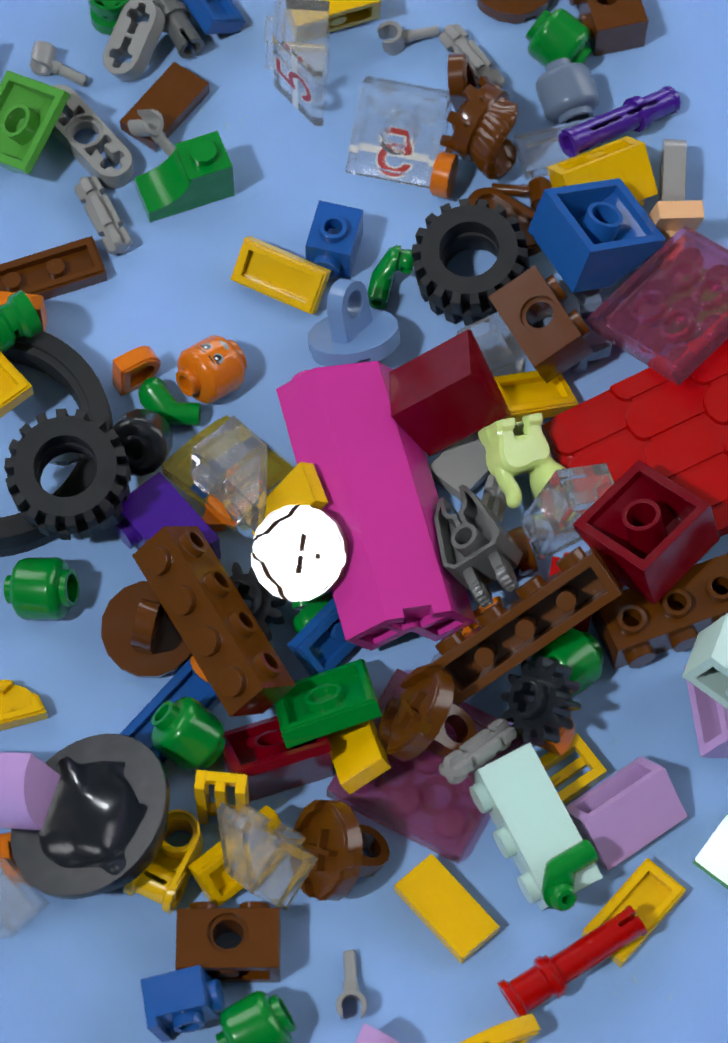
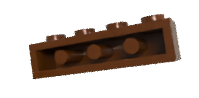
(213, 620)
(527, 624)
(638, 630)

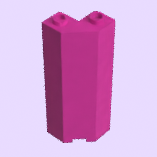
(382, 500)

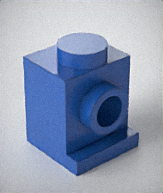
(181, 1001)

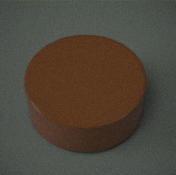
(528, 562)

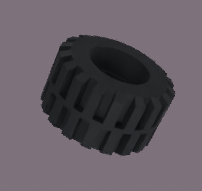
(461, 230)
(61, 436)

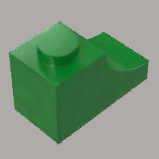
(188, 179)

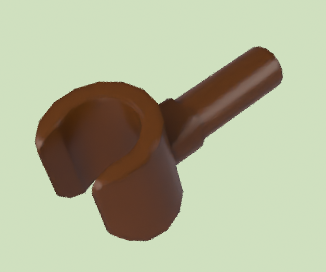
(533, 190)

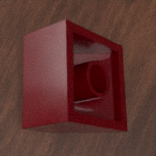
(648, 530)

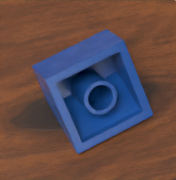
(594, 233)

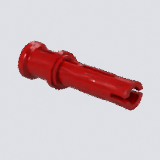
(551, 975)

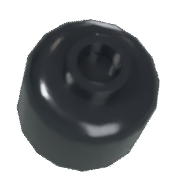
(145, 440)

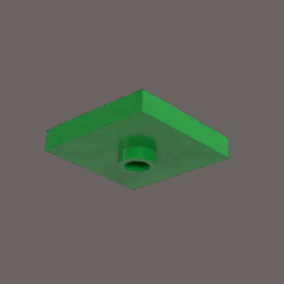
(327, 703)

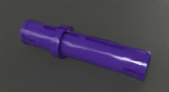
(634, 115)

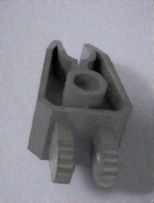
(476, 546)

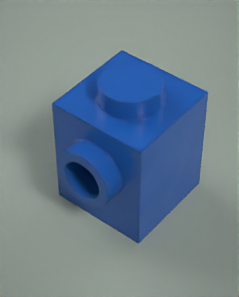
(335, 238)

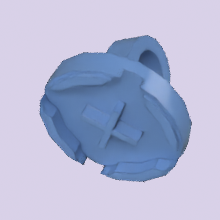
(352, 328)

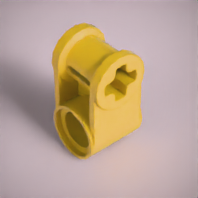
(169, 871)

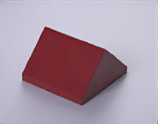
(446, 394)
(269, 765)

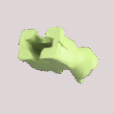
(517, 450)

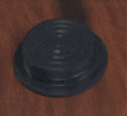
(101, 820)

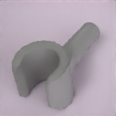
(393, 30)
(44, 63)
(152, 126)
(350, 984)

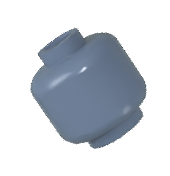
(567, 91)

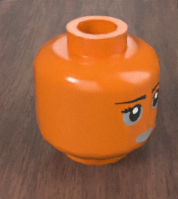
(211, 369)

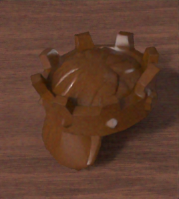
(482, 129)

